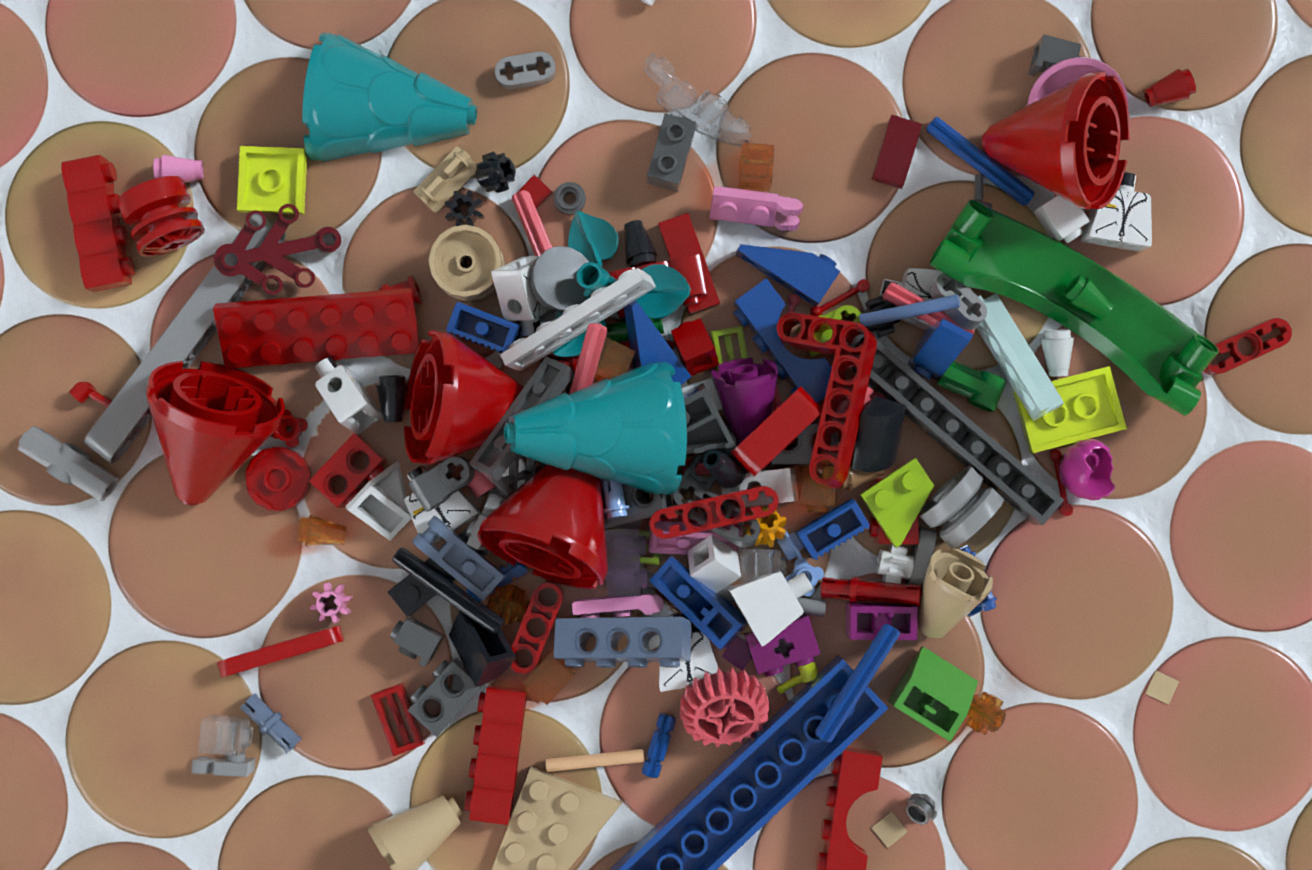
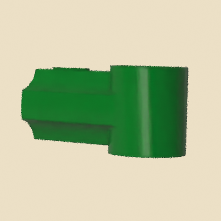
(980, 388)

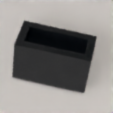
(878, 435)
(481, 652)

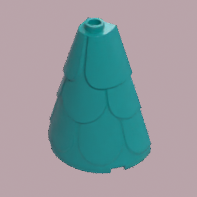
(374, 104)
(613, 430)

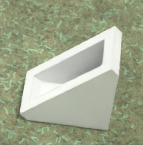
(383, 503)

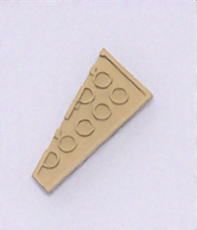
(552, 823)

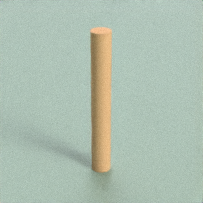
(594, 760)

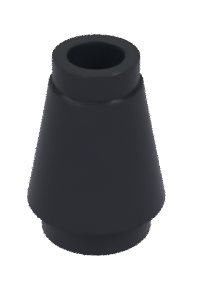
(638, 245)
(392, 397)
(724, 468)

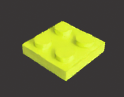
(271, 179)

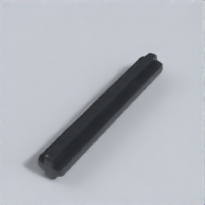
(448, 590)

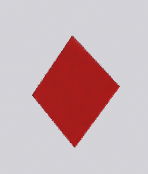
(537, 190)

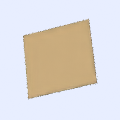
(1162, 687)
(889, 829)

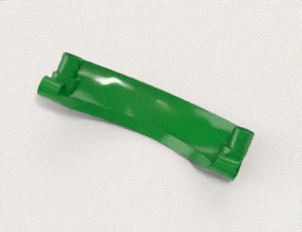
(1030, 267)

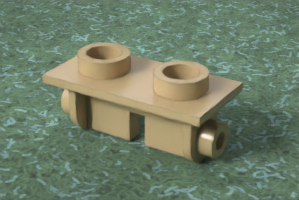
(445, 179)

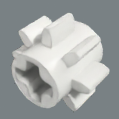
(894, 564)

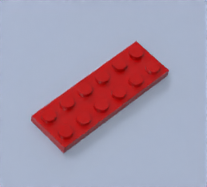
(317, 328)

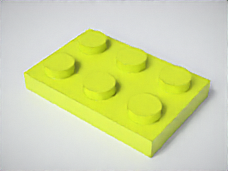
(1088, 411)

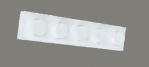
(576, 319)

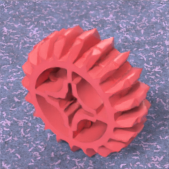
(724, 707)

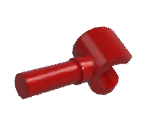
(84, 390)

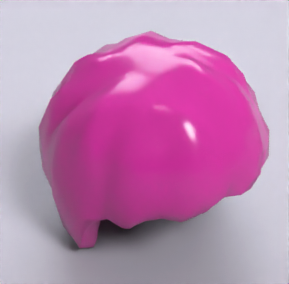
(1087, 470)

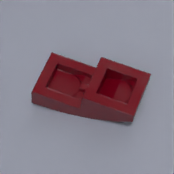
(896, 151)

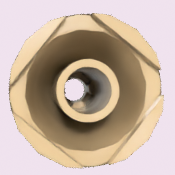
(950, 591)
(415, 833)

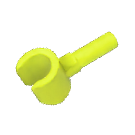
(807, 674)

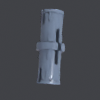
(270, 723)

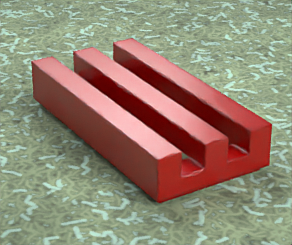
(412, 721)

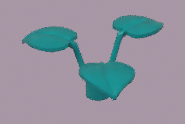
(599, 242)

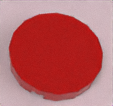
(278, 478)

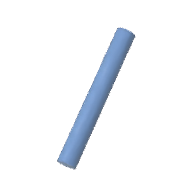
(910, 310)

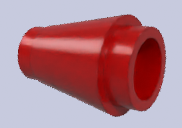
(1171, 88)

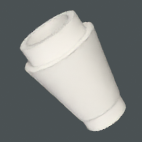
(1057, 351)

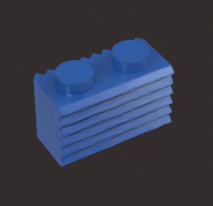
(482, 328)
(832, 529)

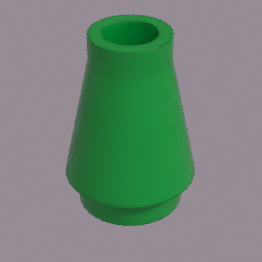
(1087, 297)

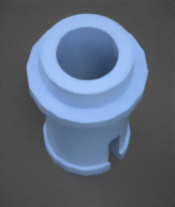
(614, 500)

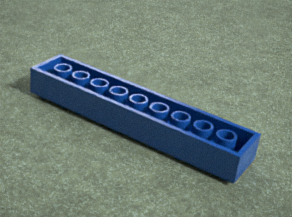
(755, 780)

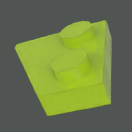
(898, 499)

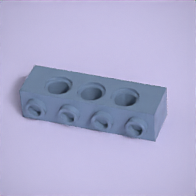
(573, 633)

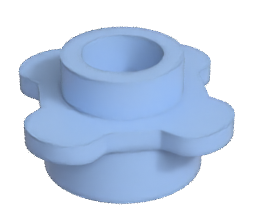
(790, 545)
(813, 573)

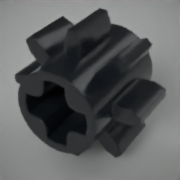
(495, 172)
(460, 200)
(875, 305)

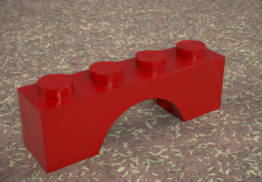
(855, 774)

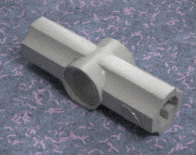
(68, 463)

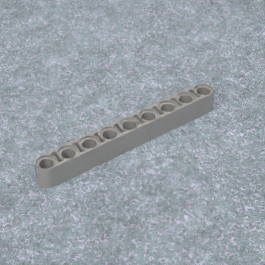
(180, 342)

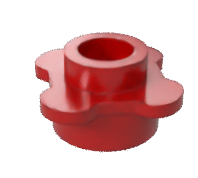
(292, 437)

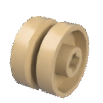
(449, 257)

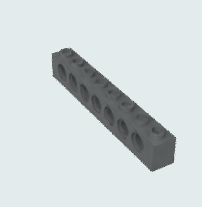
(961, 436)

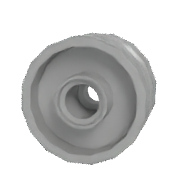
(961, 507)

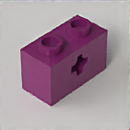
(866, 620)
(800, 652)

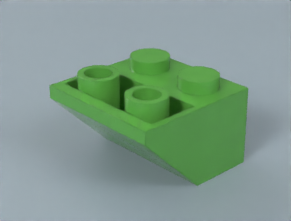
(934, 693)

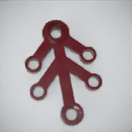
(271, 251)

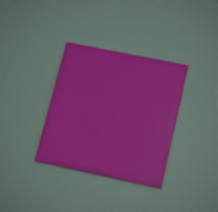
(738, 653)

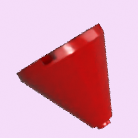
(1068, 140)
(453, 399)
(209, 423)
(553, 528)

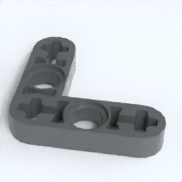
(701, 489)

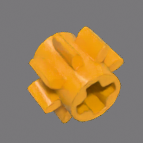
(770, 528)

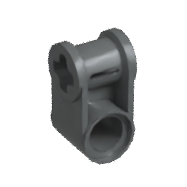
(437, 484)

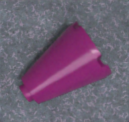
(745, 393)

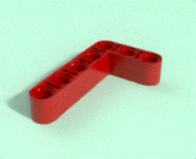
(838, 388)

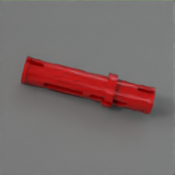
(880, 592)

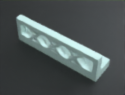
(1017, 360)

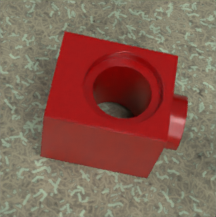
(695, 346)

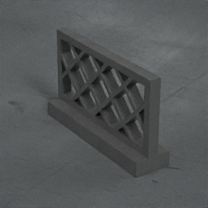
(495, 455)

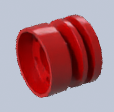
(160, 216)

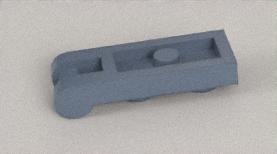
(459, 559)

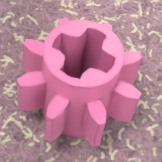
(322, 604)

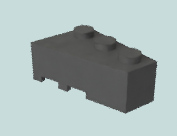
(704, 422)

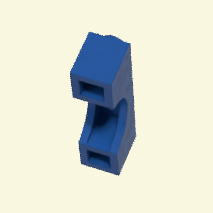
(761, 311)

